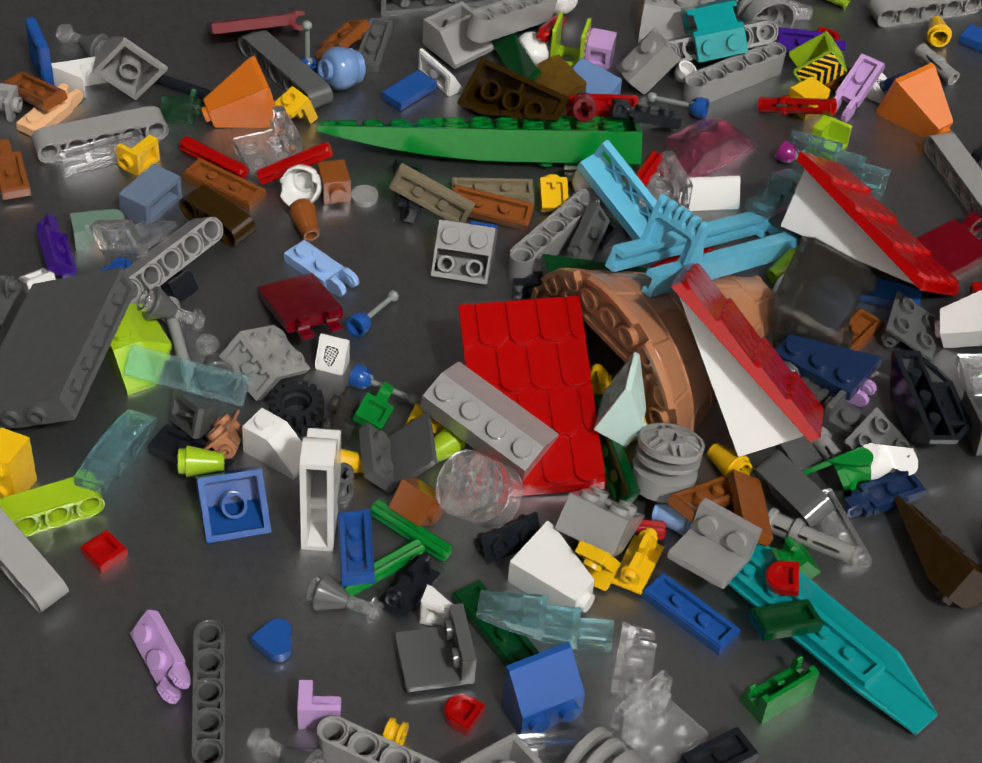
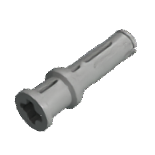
(784, 527)

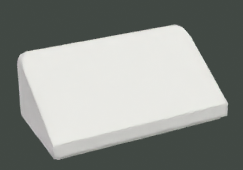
(445, 80)
(715, 193)

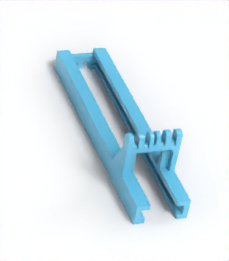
(691, 238)

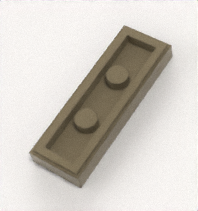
(513, 188)
(431, 195)

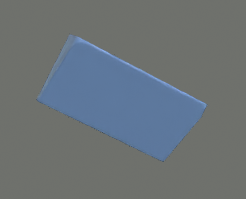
(598, 79)

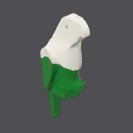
(869, 463)

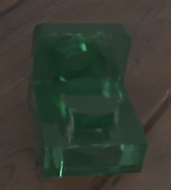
(181, 109)

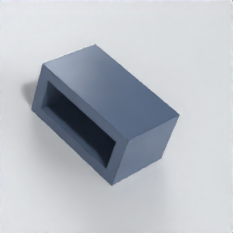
(150, 194)

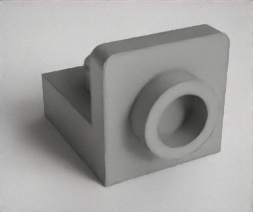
(10, 101)

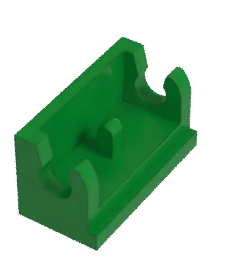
(780, 691)

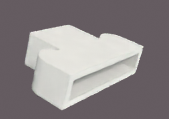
(319, 488)

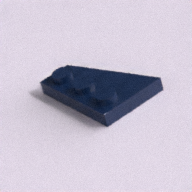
(829, 364)

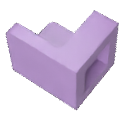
(601, 47)
(314, 708)

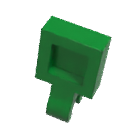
(374, 408)
(795, 551)

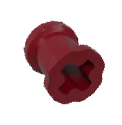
(591, 110)

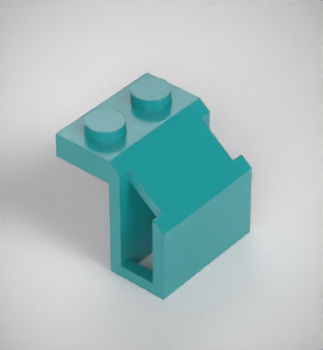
(715, 30)

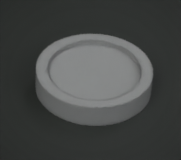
(364, 195)

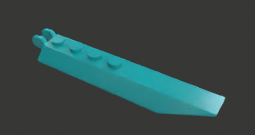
(845, 646)

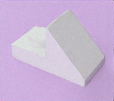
(76, 74)

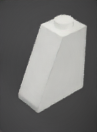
(961, 322)
(552, 569)

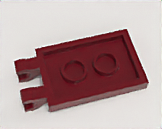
(256, 23)
(955, 244)
(302, 304)

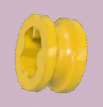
(395, 731)

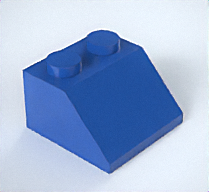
(233, 504)
(543, 690)

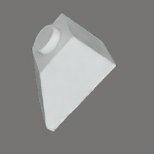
(272, 442)

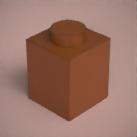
(334, 181)
(416, 502)

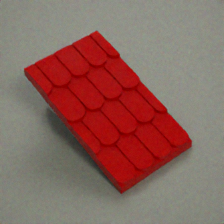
(844, 214)
(542, 363)
(752, 383)

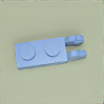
(332, 275)

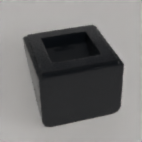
(612, 235)
(180, 285)

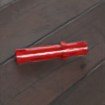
(769, 105)

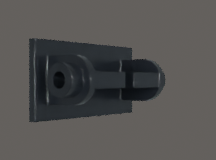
(508, 538)
(409, 586)

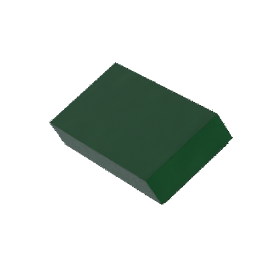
(785, 620)

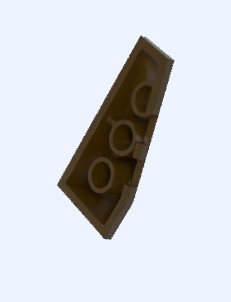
(504, 93)
(943, 560)

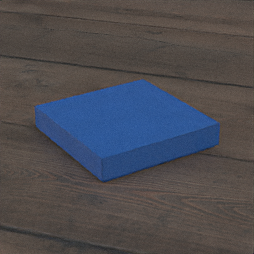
(38, 51)

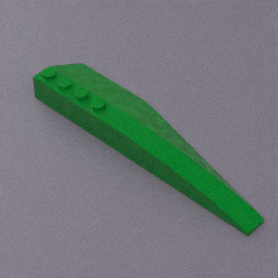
(499, 140)

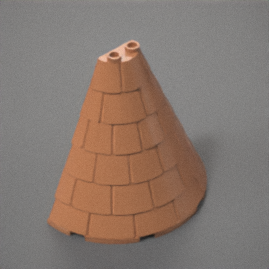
(659, 331)

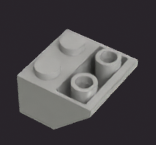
(446, 36)
(464, 251)
(599, 520)

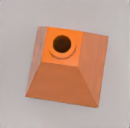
(241, 99)
(917, 103)

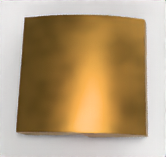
(560, 76)

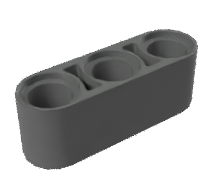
(793, 489)

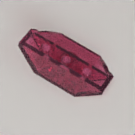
(708, 146)

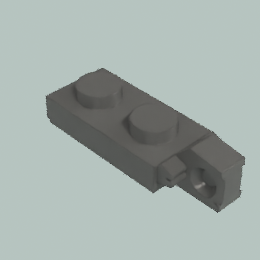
(589, 233)

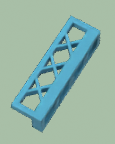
(617, 196)

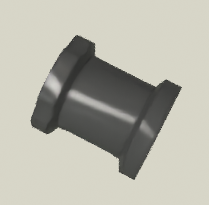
(346, 489)

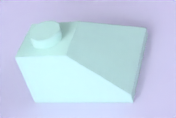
(623, 404)

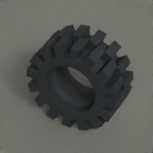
(298, 395)

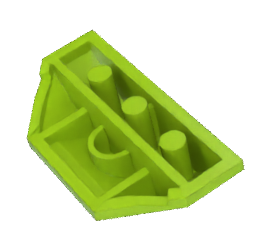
(140, 332)

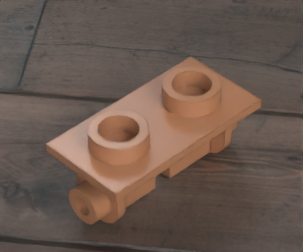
(225, 435)

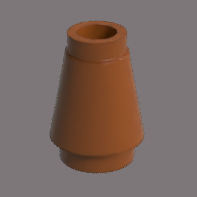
(305, 218)

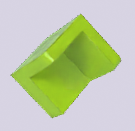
(833, 129)

